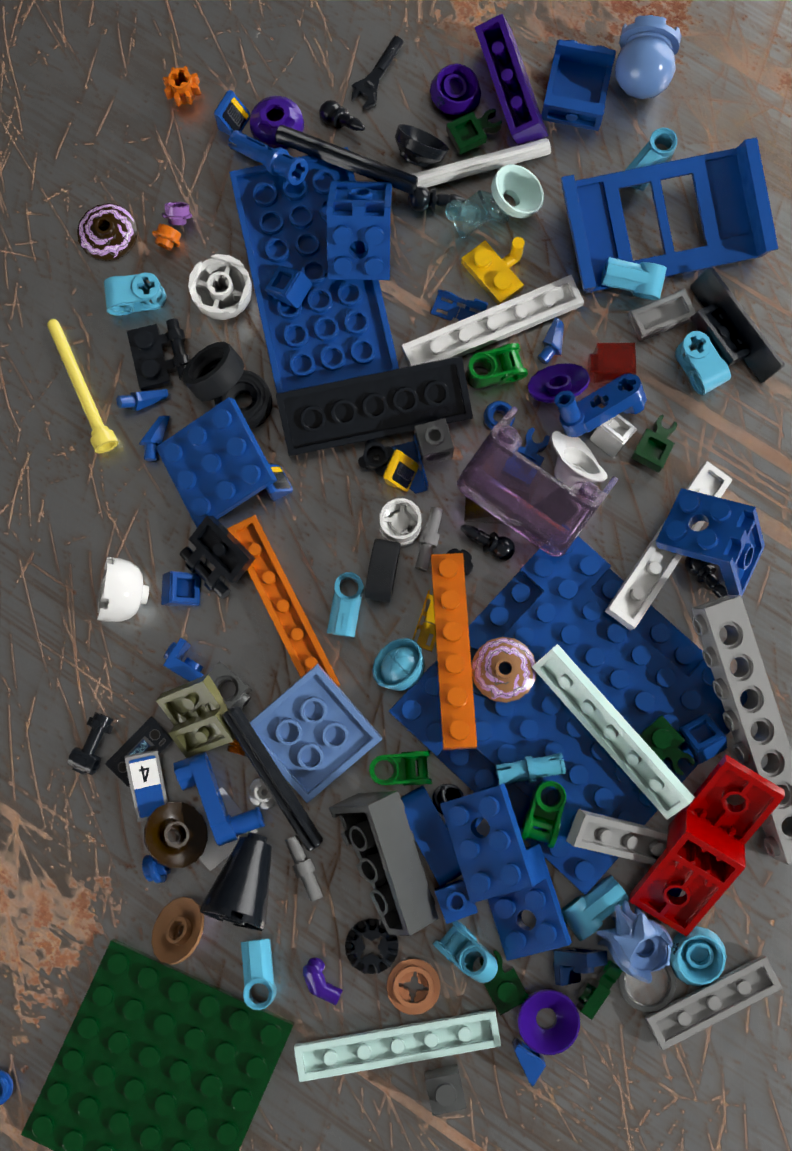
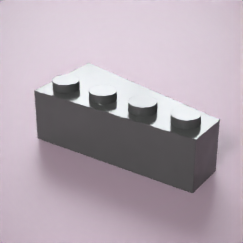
(388, 859)

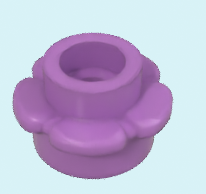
(177, 213)

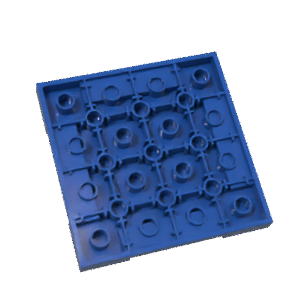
(637, 671)

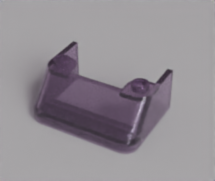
(527, 495)

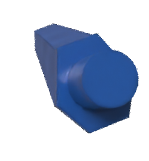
(553, 341)
(140, 400)
(154, 438)

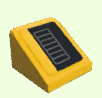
(400, 471)

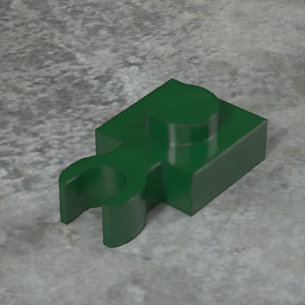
(471, 132)
(654, 446)
(664, 742)
(505, 987)
(593, 995)

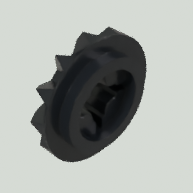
(355, 946)

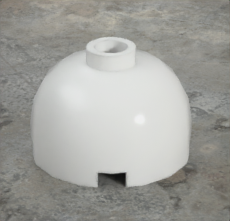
(220, 287)
(121, 591)

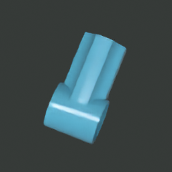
(652, 155)
(642, 279)
(345, 608)
(587, 912)
(257, 969)

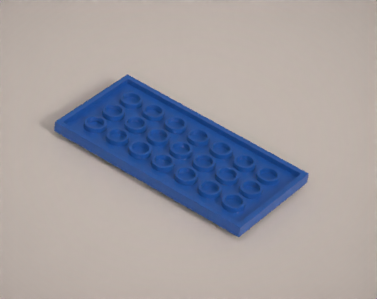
(341, 322)

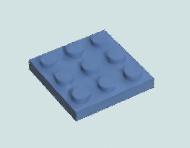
(314, 733)

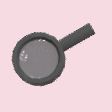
(649, 996)

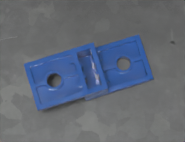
(505, 873)

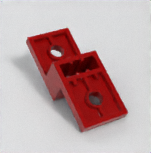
(706, 846)

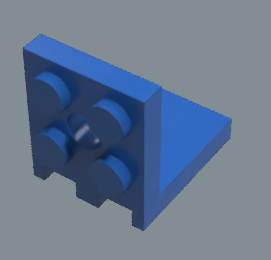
(359, 214)
(730, 539)

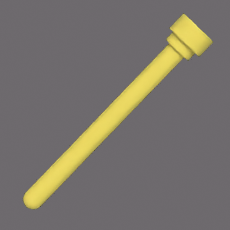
(102, 438)

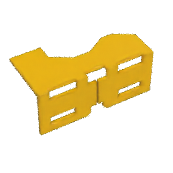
(426, 628)

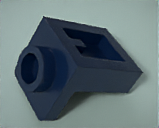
(573, 961)

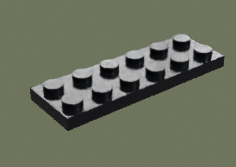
(373, 405)

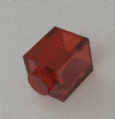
(612, 361)

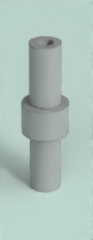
(429, 539)
(304, 868)

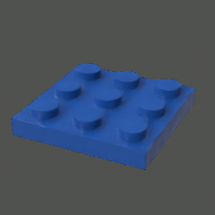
(216, 462)

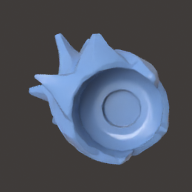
(637, 943)

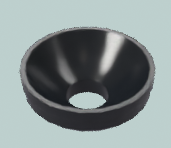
(419, 146)

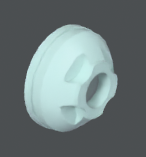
(522, 187)

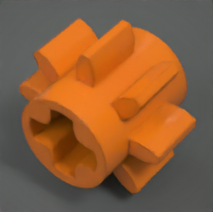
(181, 86)

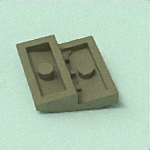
(196, 716)

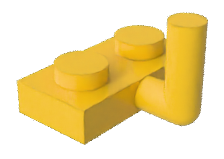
(493, 272)

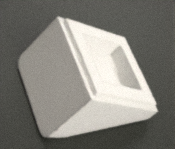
(613, 435)

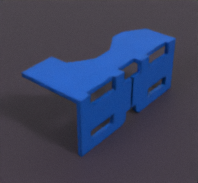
(452, 309)
(408, 448)

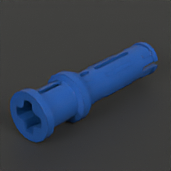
(276, 160)

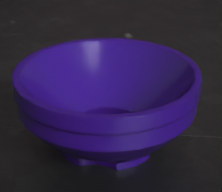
(265, 129)
(553, 1038)

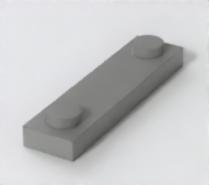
(617, 837)
(713, 1002)

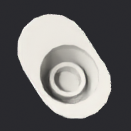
(575, 461)

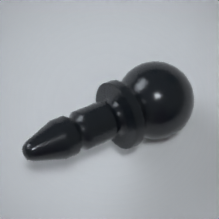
(334, 114)
(423, 198)
(500, 547)
(705, 573)

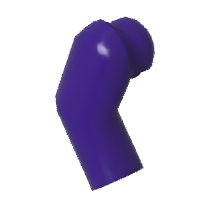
(316, 982)

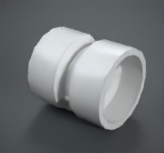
(400, 521)

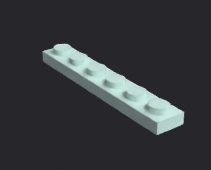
(613, 732)
(397, 1045)

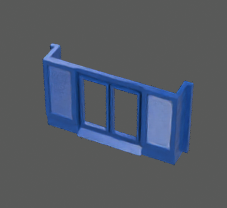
(729, 201)

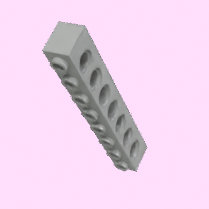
(759, 708)

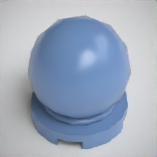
(647, 56)

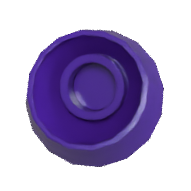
(455, 90)

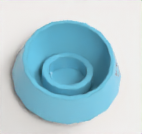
(399, 665)
(698, 957)

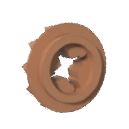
(424, 998)

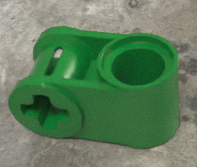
(502, 366)
(403, 768)
(543, 815)

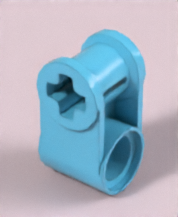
(132, 294)
(704, 365)
(463, 948)

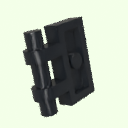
(149, 355)
(222, 550)

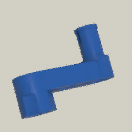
(618, 396)
(225, 829)

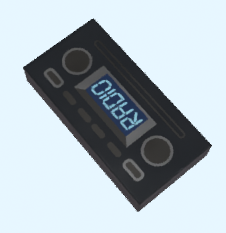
(146, 738)

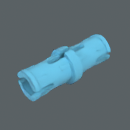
(530, 769)

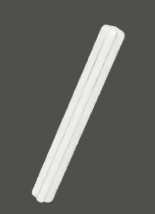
(483, 163)

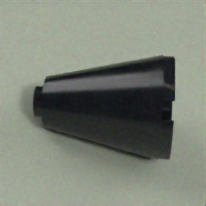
(242, 885)

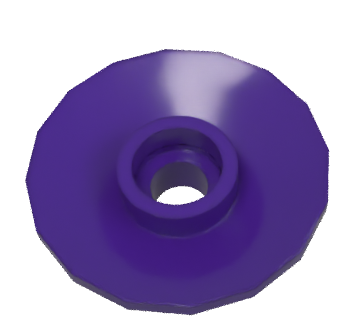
(558, 378)

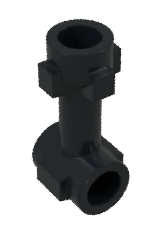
(83, 759)

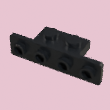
(731, 327)

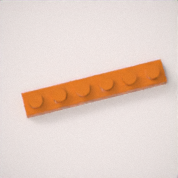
(281, 600)
(453, 652)

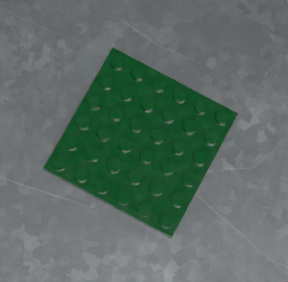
(156, 1063)

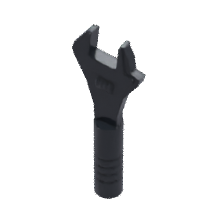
(369, 85)

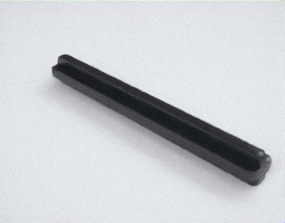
(346, 159)
(272, 778)

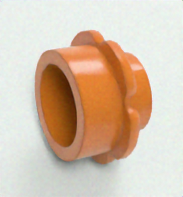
(166, 237)

